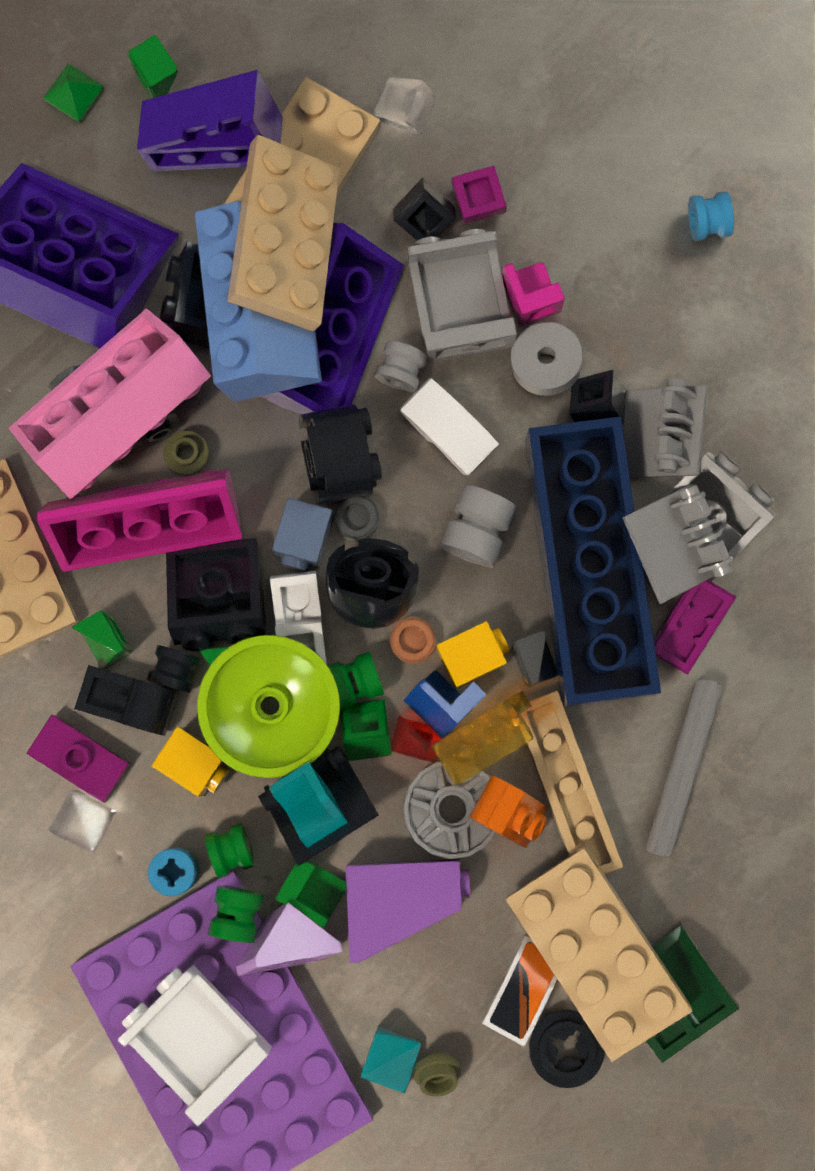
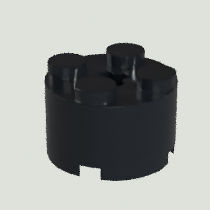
(339, 454)

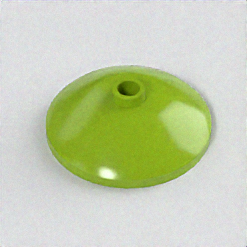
(233, 712)

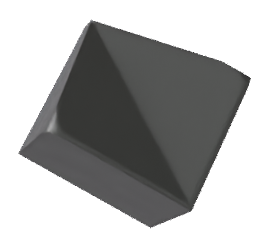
(534, 659)

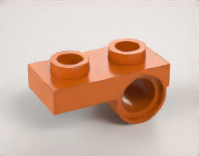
(510, 812)

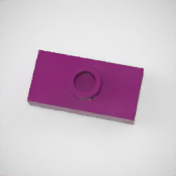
(692, 624)
(78, 758)

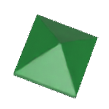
(73, 93)

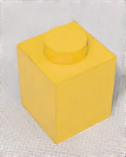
(473, 654)
(191, 763)

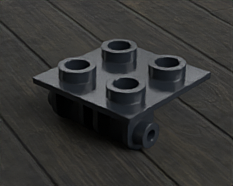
(348, 793)

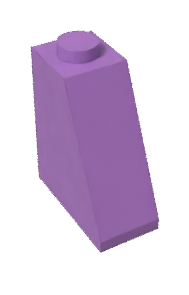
(399, 900)

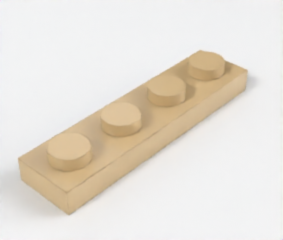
(568, 783)

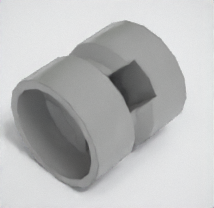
(479, 523)

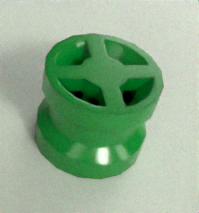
(229, 850)

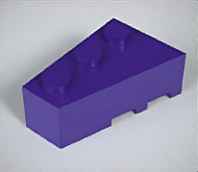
(208, 124)

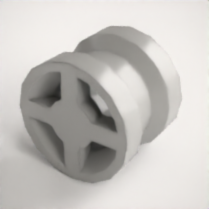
(401, 366)

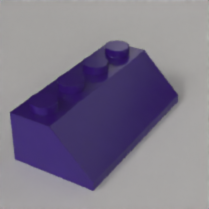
(354, 307)

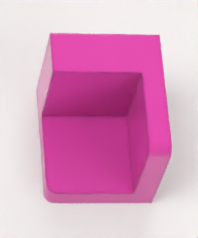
(532, 293)

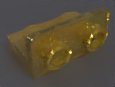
(485, 739)

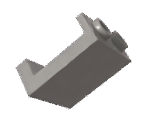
(460, 295)

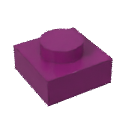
(478, 194)

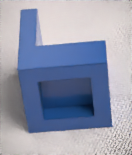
(441, 703)

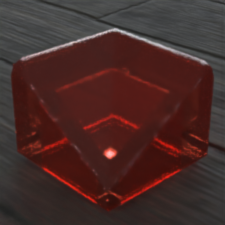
(414, 740)

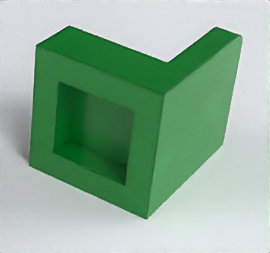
(312, 891)

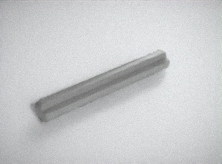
(683, 767)

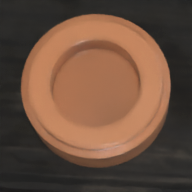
(412, 640)

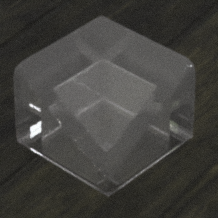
(82, 821)

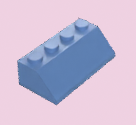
(247, 349)

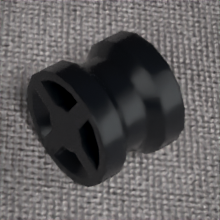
(173, 669)

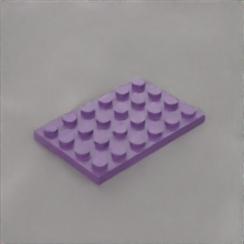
(287, 1105)

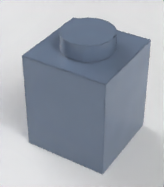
(302, 535)

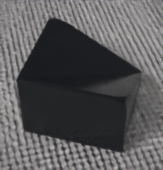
(424, 211)
(597, 397)

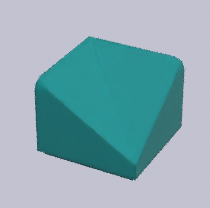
(390, 1059)

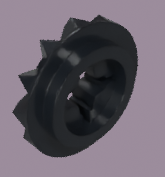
(570, 1071)

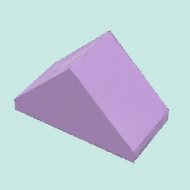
(286, 941)

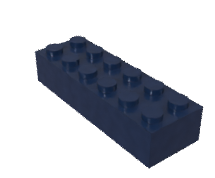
(591, 562)

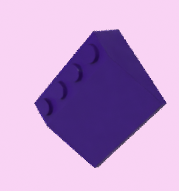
(76, 256)

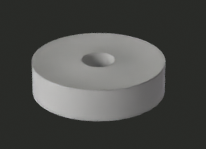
(541, 340)

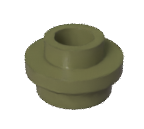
(189, 466)
(437, 1074)

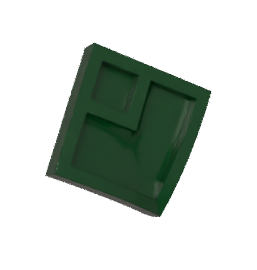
(701, 987)

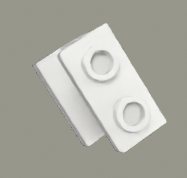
(195, 1041)

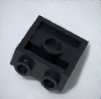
(186, 306)
(215, 594)

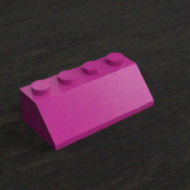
(142, 520)

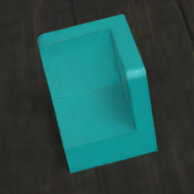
(308, 804)

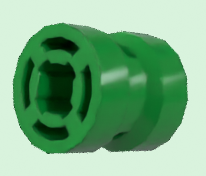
(365, 678)
(237, 903)

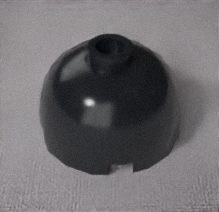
(371, 583)

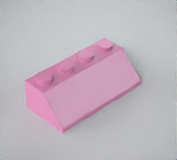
(110, 403)

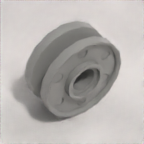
(426, 824)

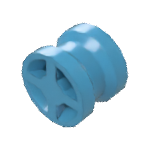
(710, 216)
(183, 871)

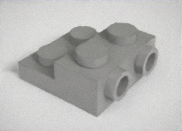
(738, 509)

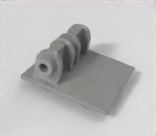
(664, 429)
(678, 542)

